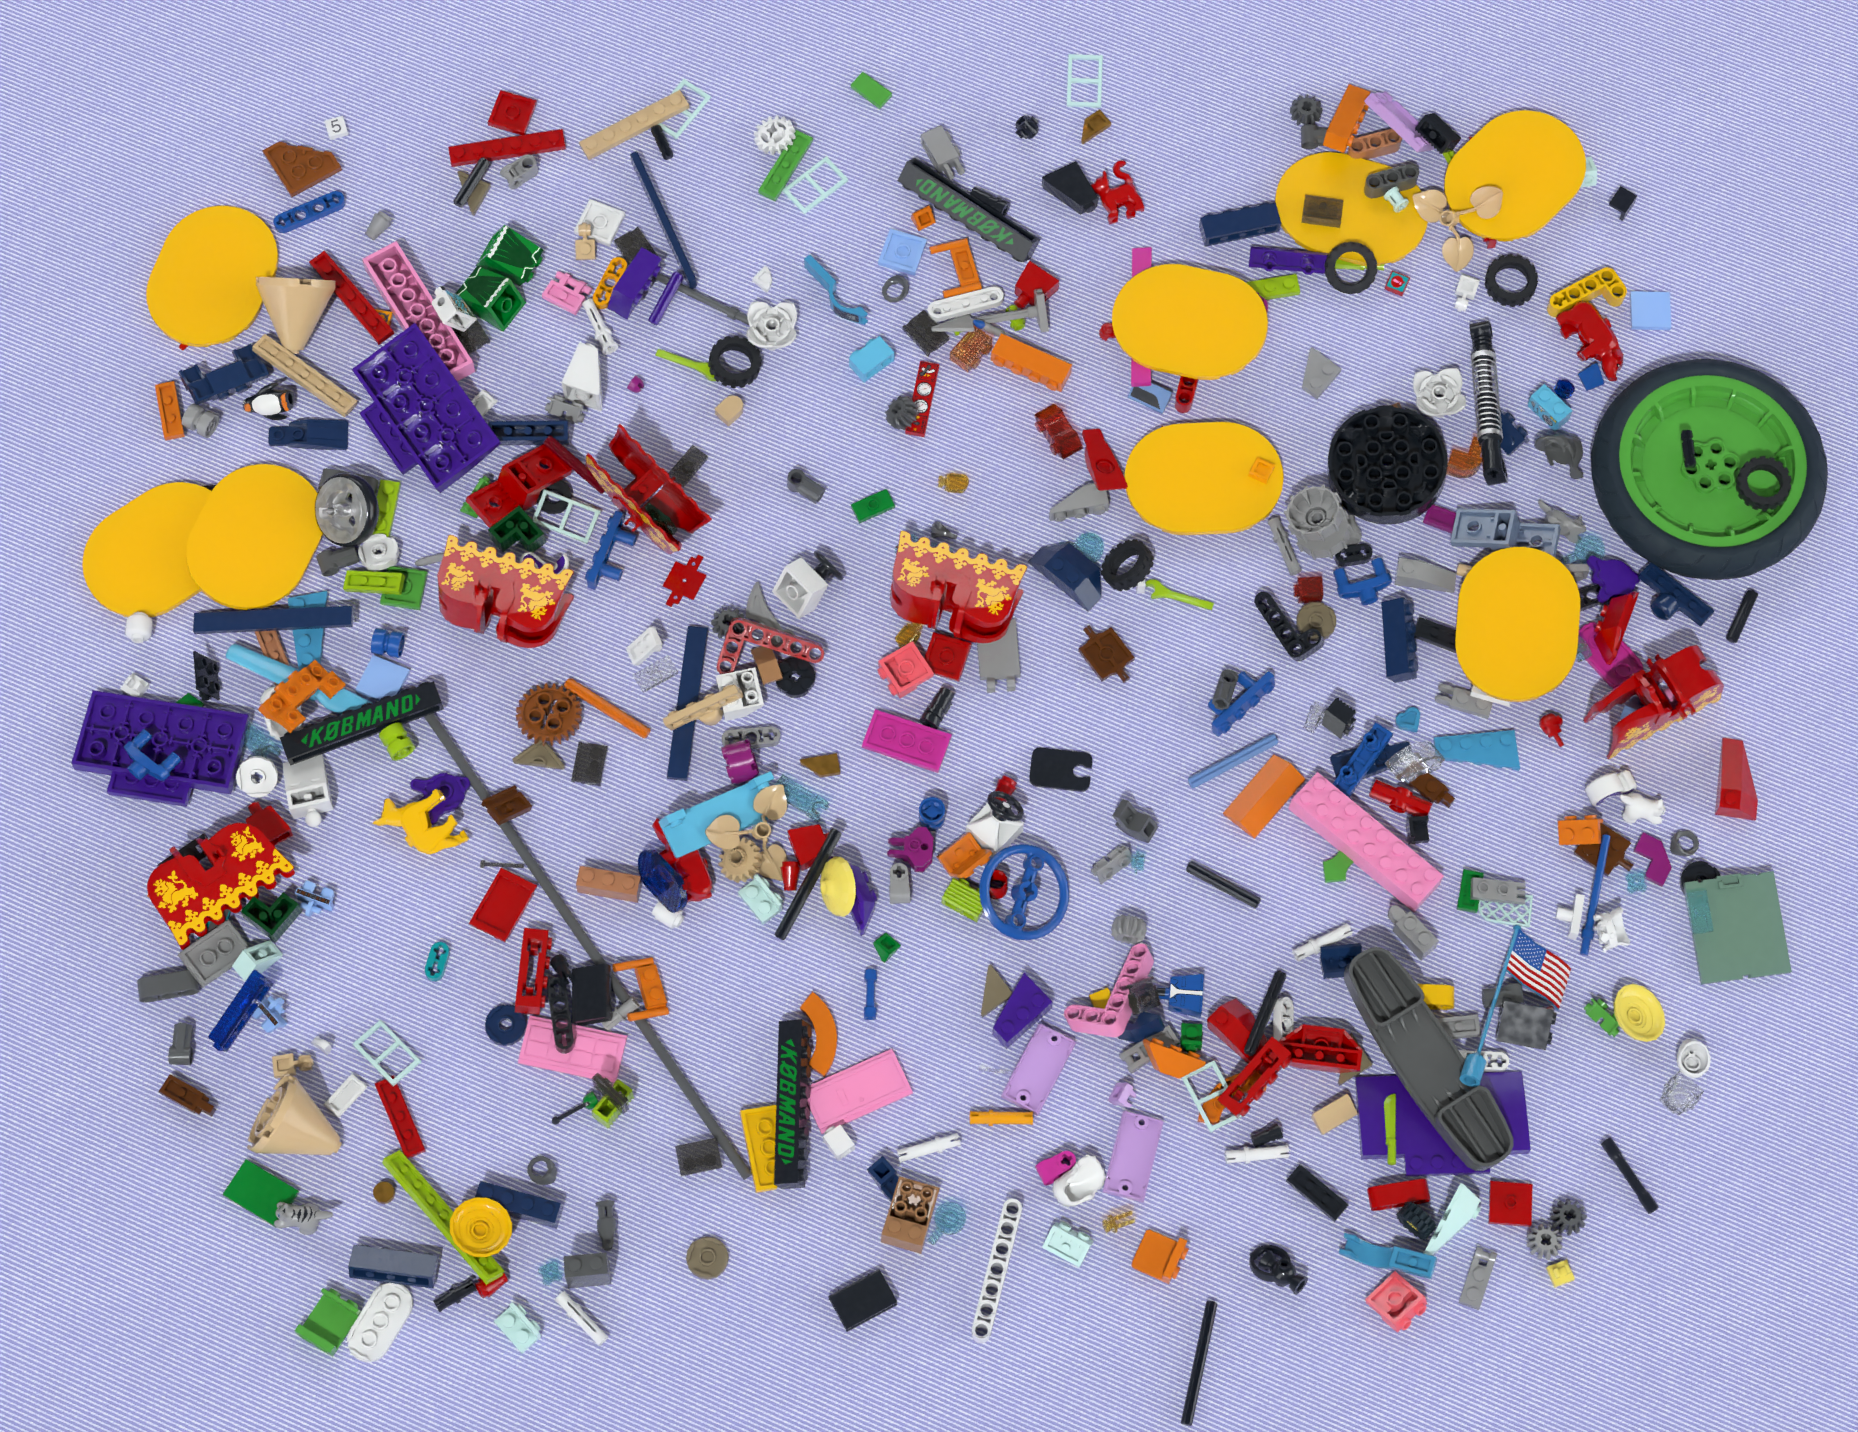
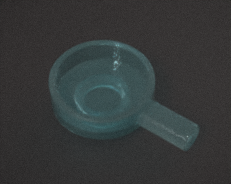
(1089, 545)
(1584, 548)
(949, 1219)

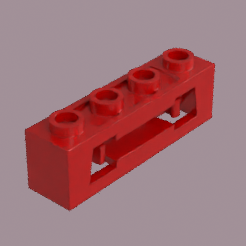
(536, 939)
(1268, 1077)

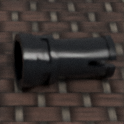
(561, 966)
(1270, 1134)

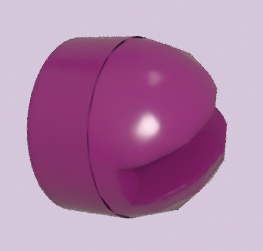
(635, 384)

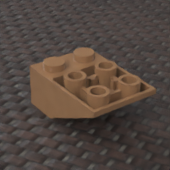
(909, 1215)

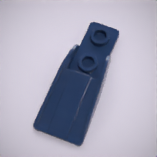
(311, 434)
(1341, 759)

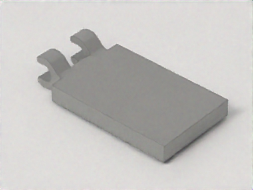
(1000, 660)

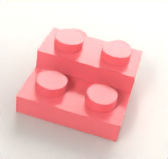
(904, 670)
(1397, 1302)

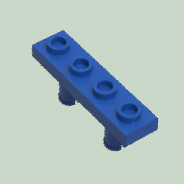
(607, 543)
(1249, 699)
(1362, 759)

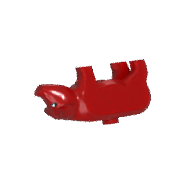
(1595, 336)
(690, 867)

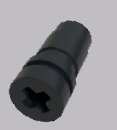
(996, 203)
(938, 707)

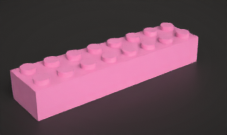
(413, 304)
(1365, 842)

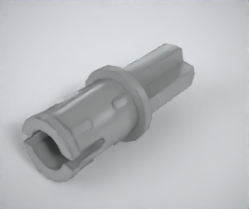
(621, 1013)

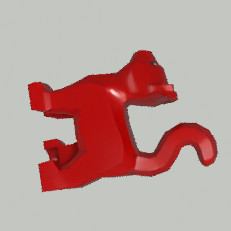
(1119, 196)

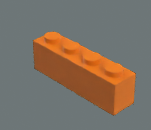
(1347, 119)
(1031, 363)

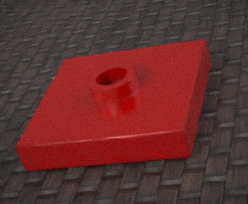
(512, 112)
(947, 656)
(1510, 1203)

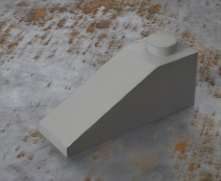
(1424, 576)

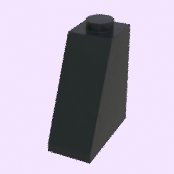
(1071, 188)

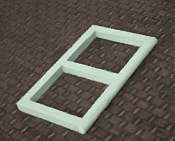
(1084, 80)
(691, 115)
(823, 194)
(571, 502)
(356, 1044)
(1198, 1102)

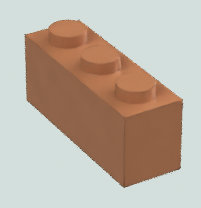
(609, 884)

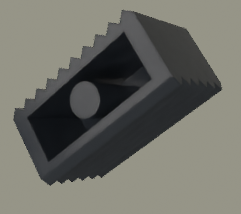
(1437, 133)
(1339, 718)

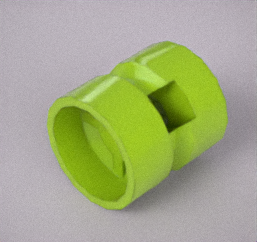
(396, 741)

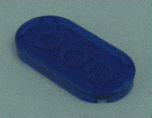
(662, 880)

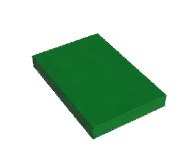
(259, 1191)

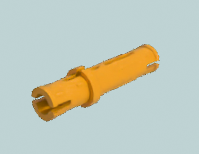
(990, 1117)

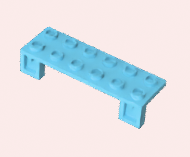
(687, 827)

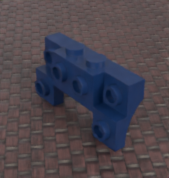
(225, 380)

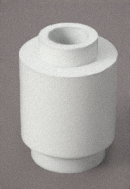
(666, 917)

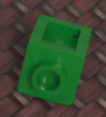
(1191, 1037)

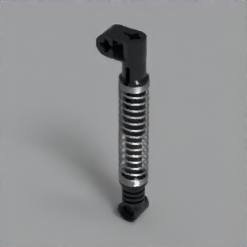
(1490, 432)

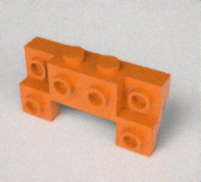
(300, 687)

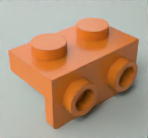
(1579, 831)

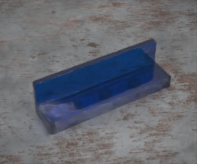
(240, 1011)

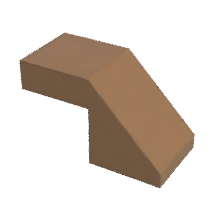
(766, 664)

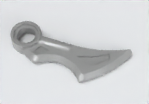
(758, 611)

